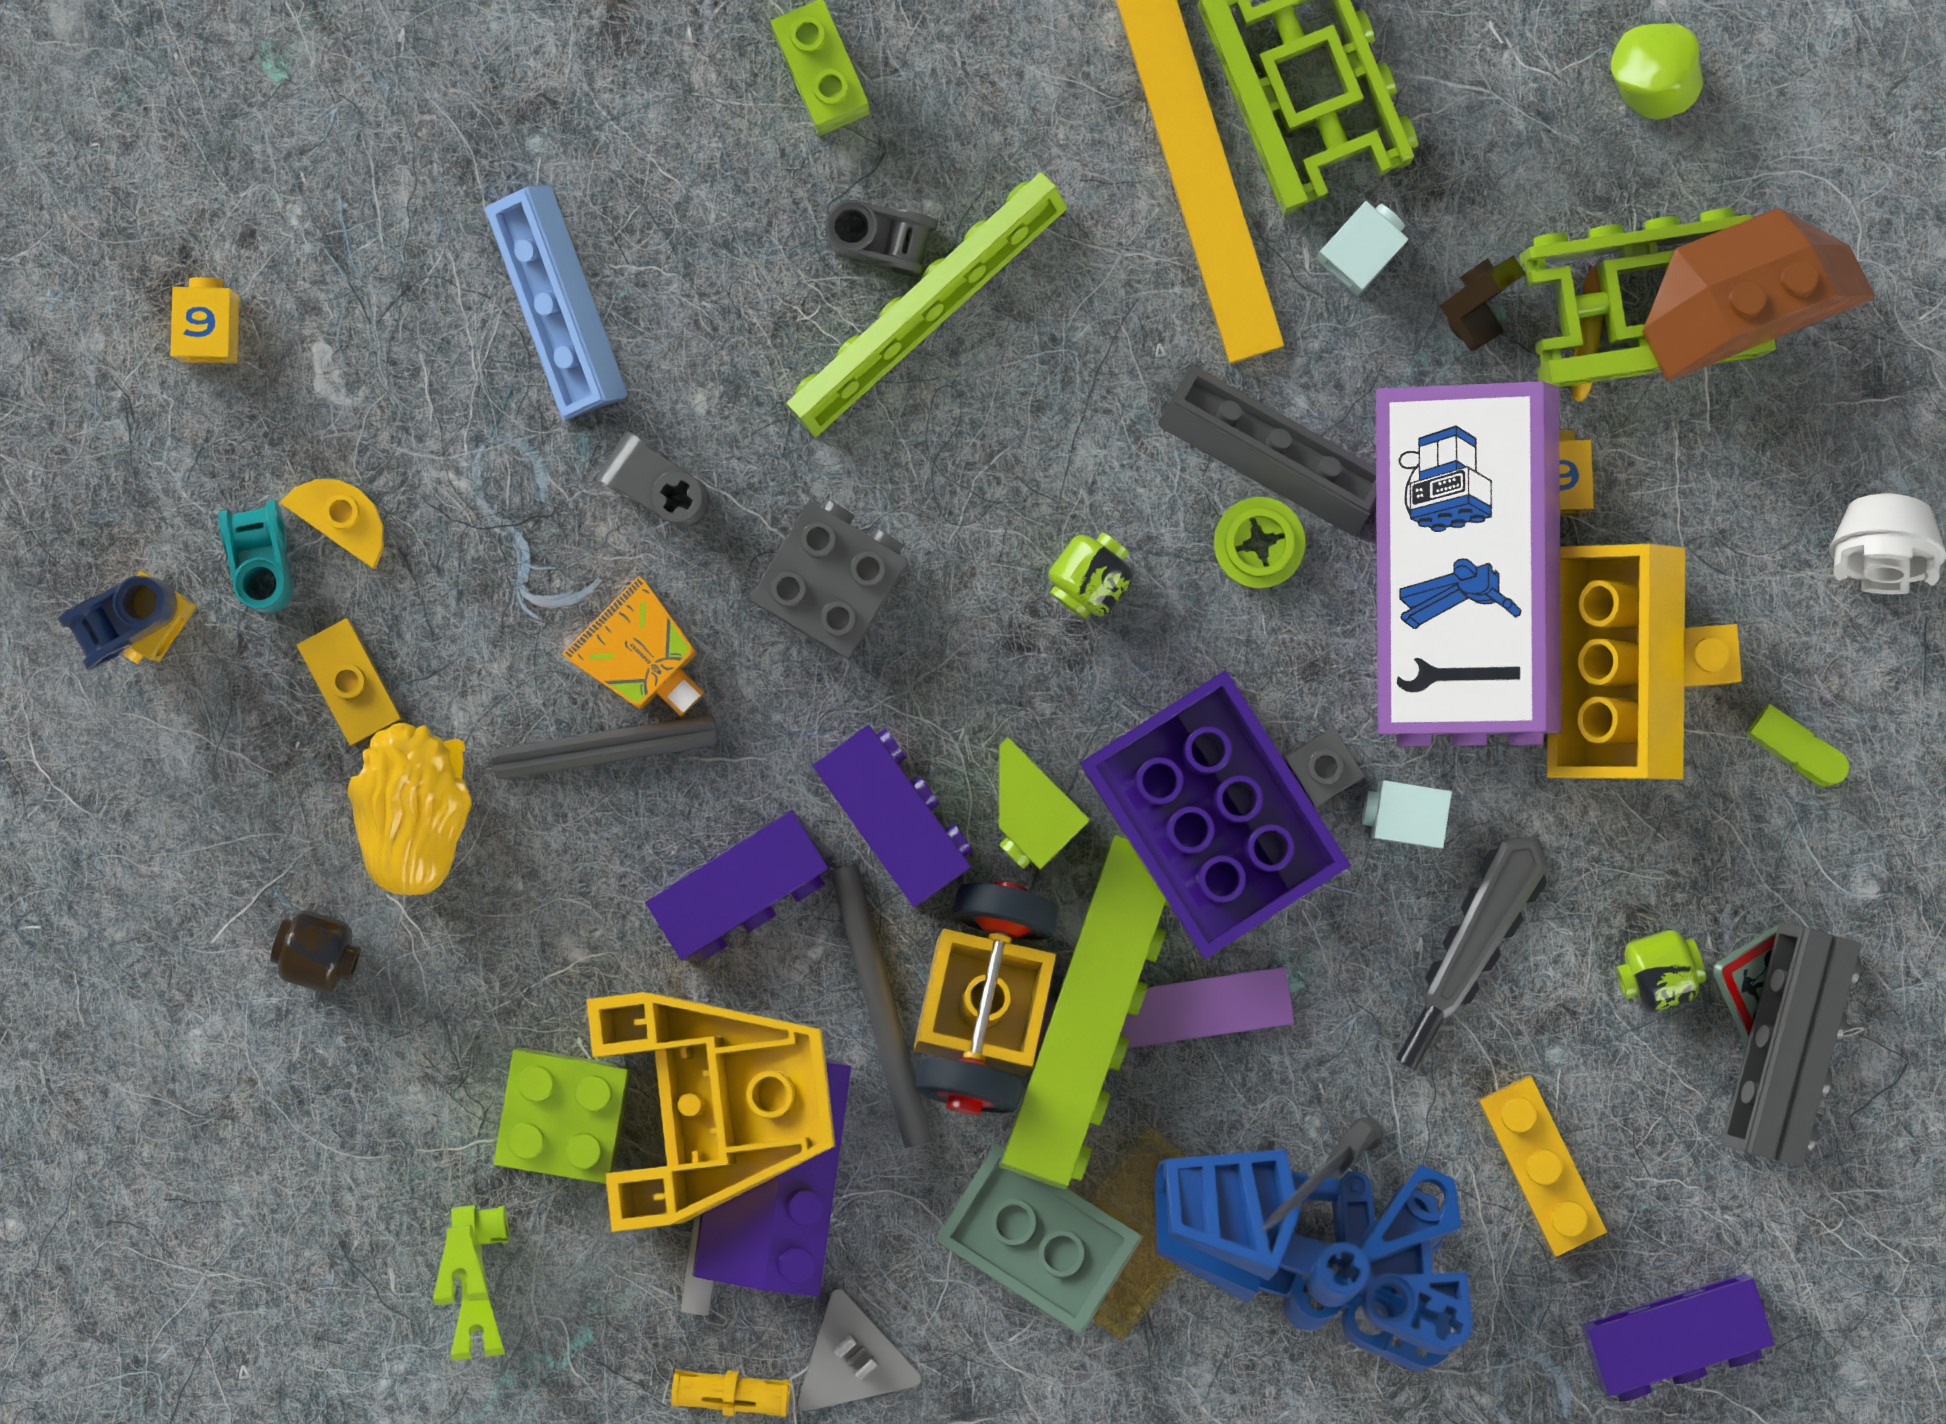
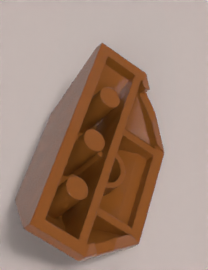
(1748, 290)

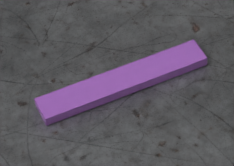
(1205, 1008)

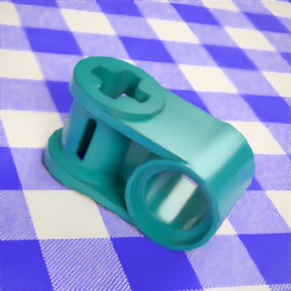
(257, 544)

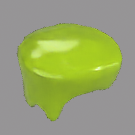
(1658, 69)

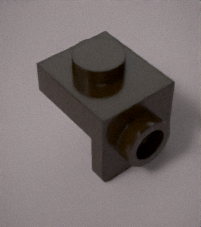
(1467, 309)

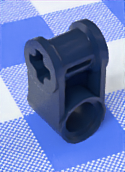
(108, 622)

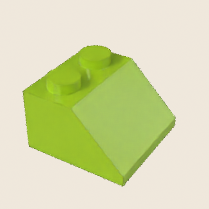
(1032, 810)

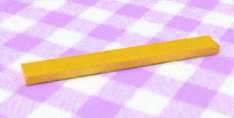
(1201, 178)

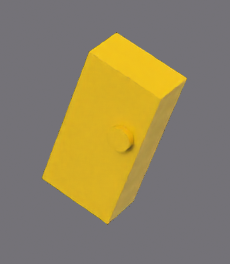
(1621, 663)

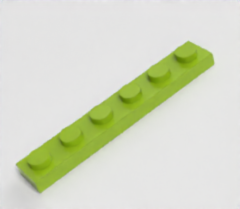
(929, 303)

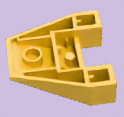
(735, 1102)

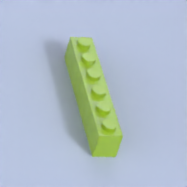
(1087, 1023)

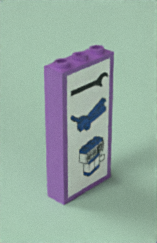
(1468, 563)

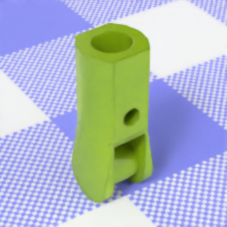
(1798, 747)

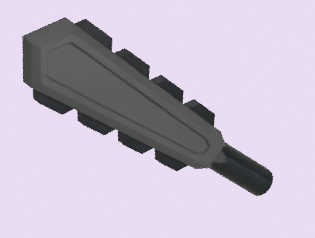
(1491, 912)

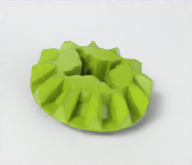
(1272, 518)

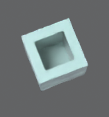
(1363, 246)
(1407, 814)

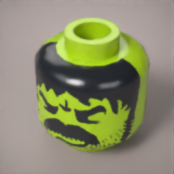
(1090, 575)
(1661, 971)

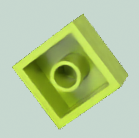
(562, 1115)

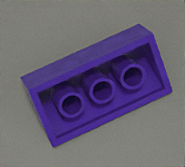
(780, 1228)

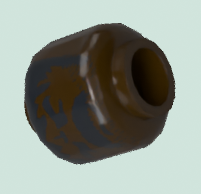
(314, 951)

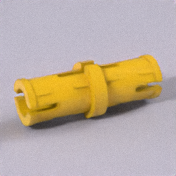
(730, 1393)

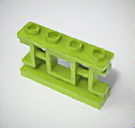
(1266, 96)
(1636, 253)

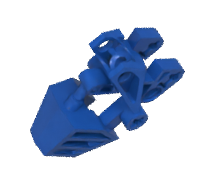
(1213, 1223)

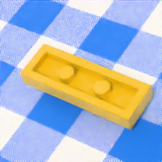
(1542, 1166)

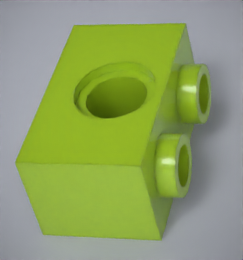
(820, 67)

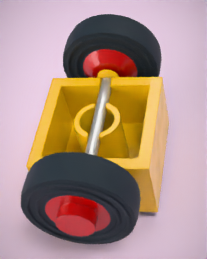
(985, 1000)

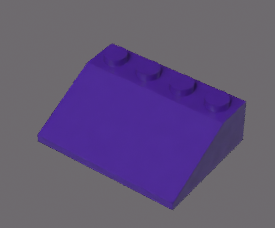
(1215, 814)

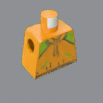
(638, 651)

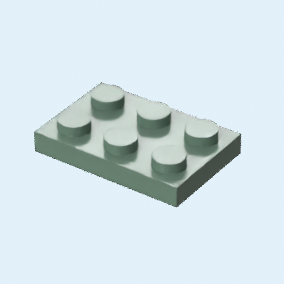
(1039, 1241)

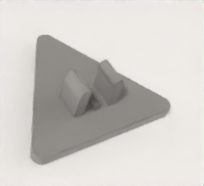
(852, 1359)

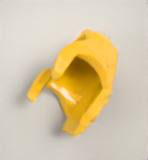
(409, 808)

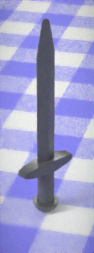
(1363, 1135)

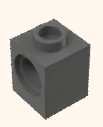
(1323, 767)

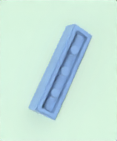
(556, 301)

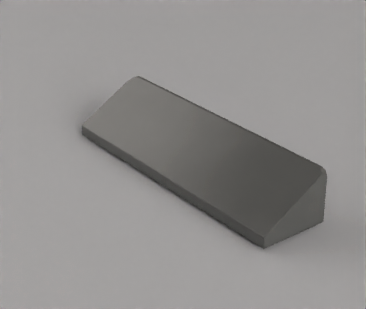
(1272, 450)

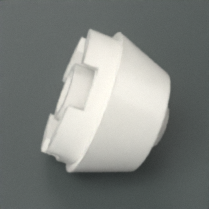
(1888, 544)

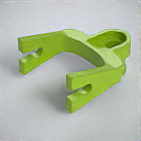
(464, 1258)

